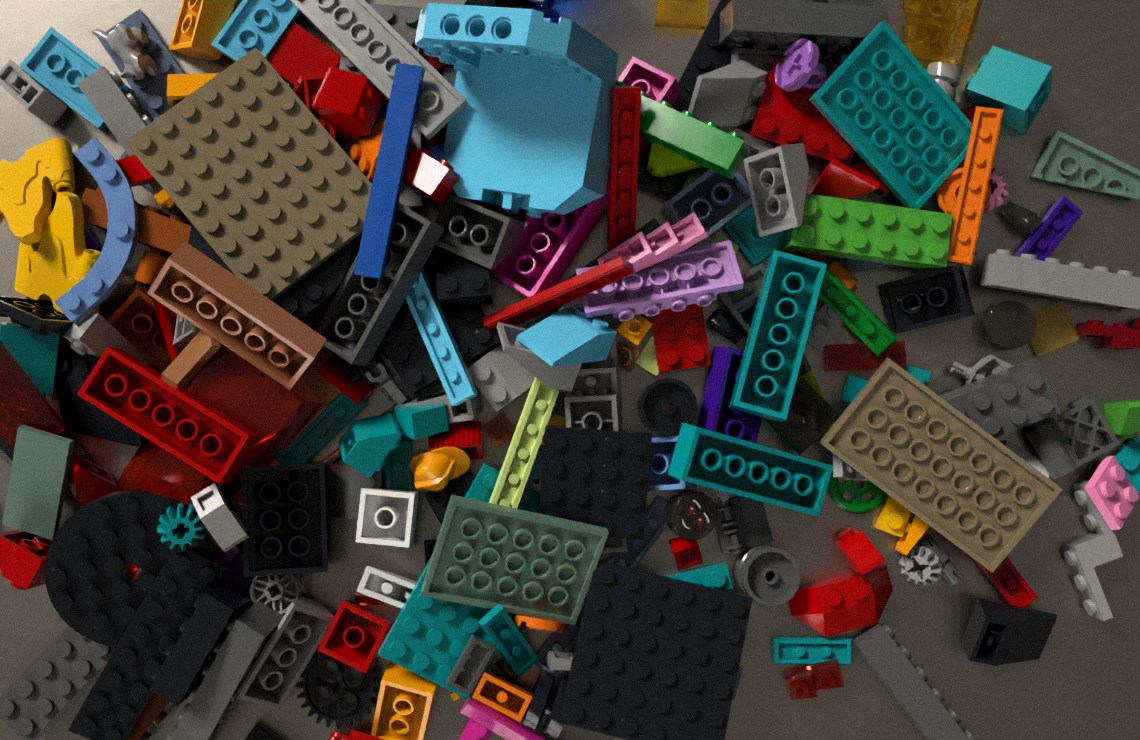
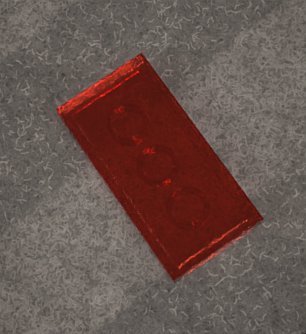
(22, 402)

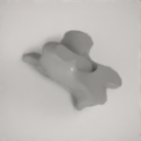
(129, 45)

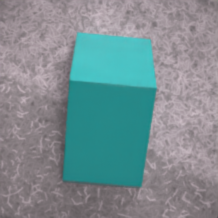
(422, 420)

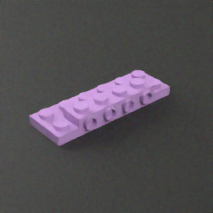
(673, 283)

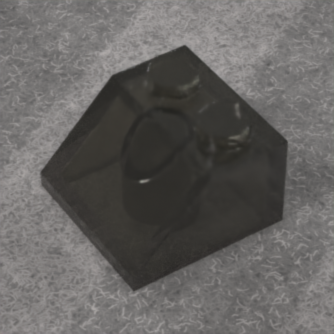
(806, 419)

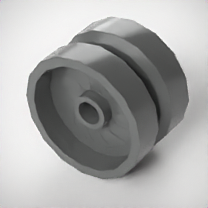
(780, 582)

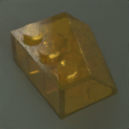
(940, 29)

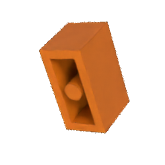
(502, 696)

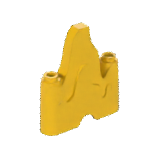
(29, 185)
(61, 255)

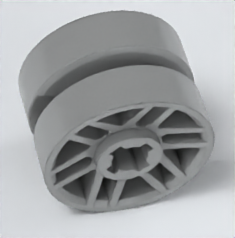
(265, 590)

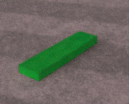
(855, 314)

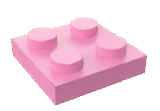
(1112, 492)

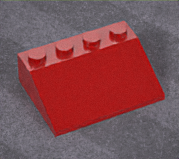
(794, 120)

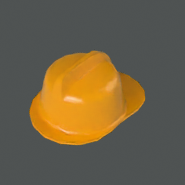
(438, 467)

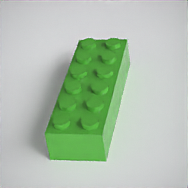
(871, 233)

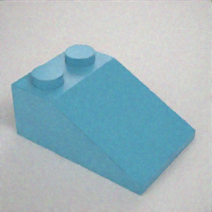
(569, 338)

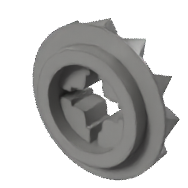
(923, 556)

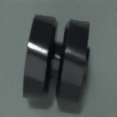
(676, 394)
(546, 703)

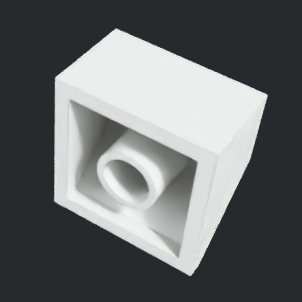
(387, 517)

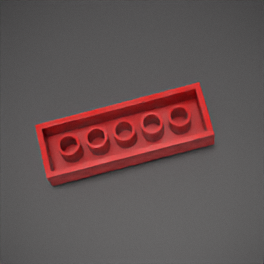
(168, 415)

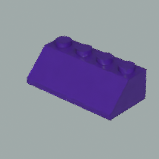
(715, 409)

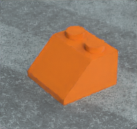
(366, 150)

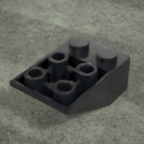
(1006, 633)

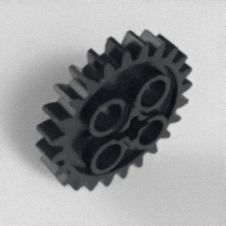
(334, 707)

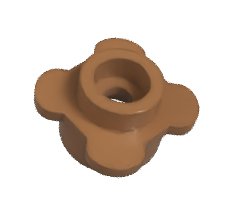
(633, 353)

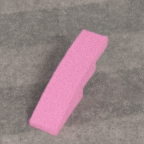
(659, 244)

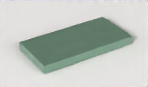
(37, 482)

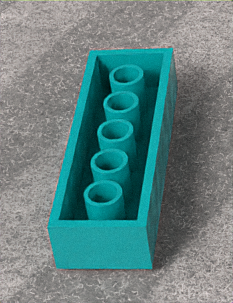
(778, 336)
(749, 470)

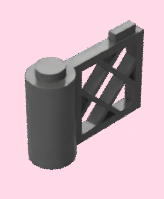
(1053, 444)

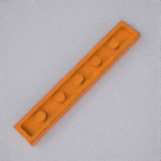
(974, 185)

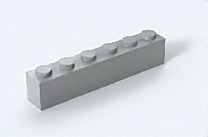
(117, 111)
(1061, 281)

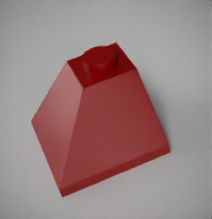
(843, 182)

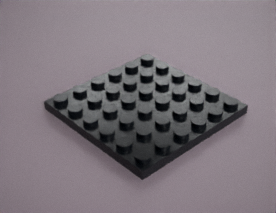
(655, 657)

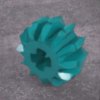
(174, 534)

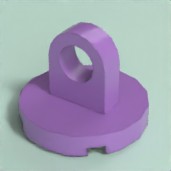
(799, 66)

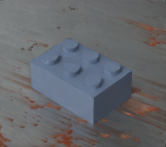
(713, 200)

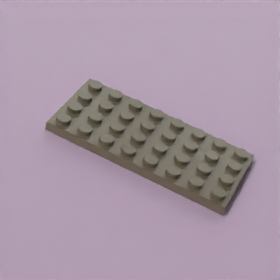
(940, 465)

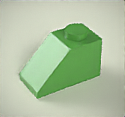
(1123, 417)

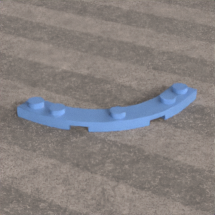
(120, 236)

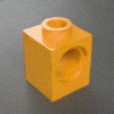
(634, 329)

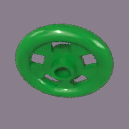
(857, 505)

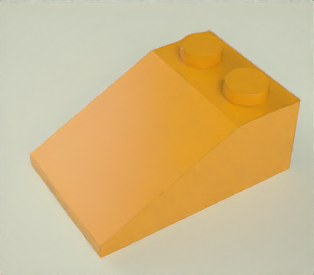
(403, 705)

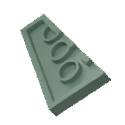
(1085, 167)

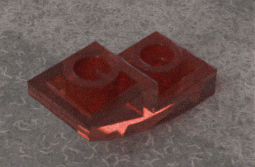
(819, 676)

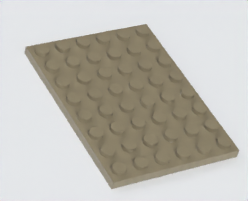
(256, 175)

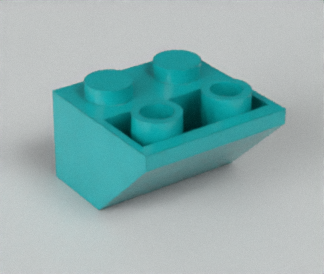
(369, 442)

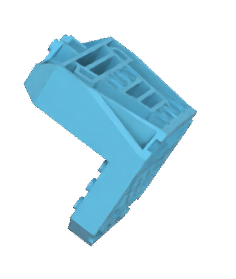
(533, 110)

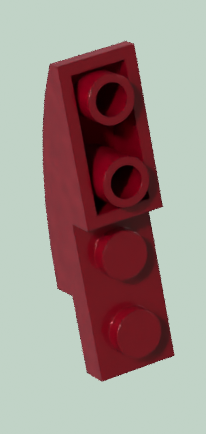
(1115, 337)

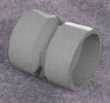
(946, 75)

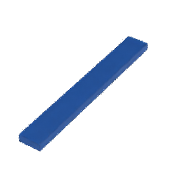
(389, 171)

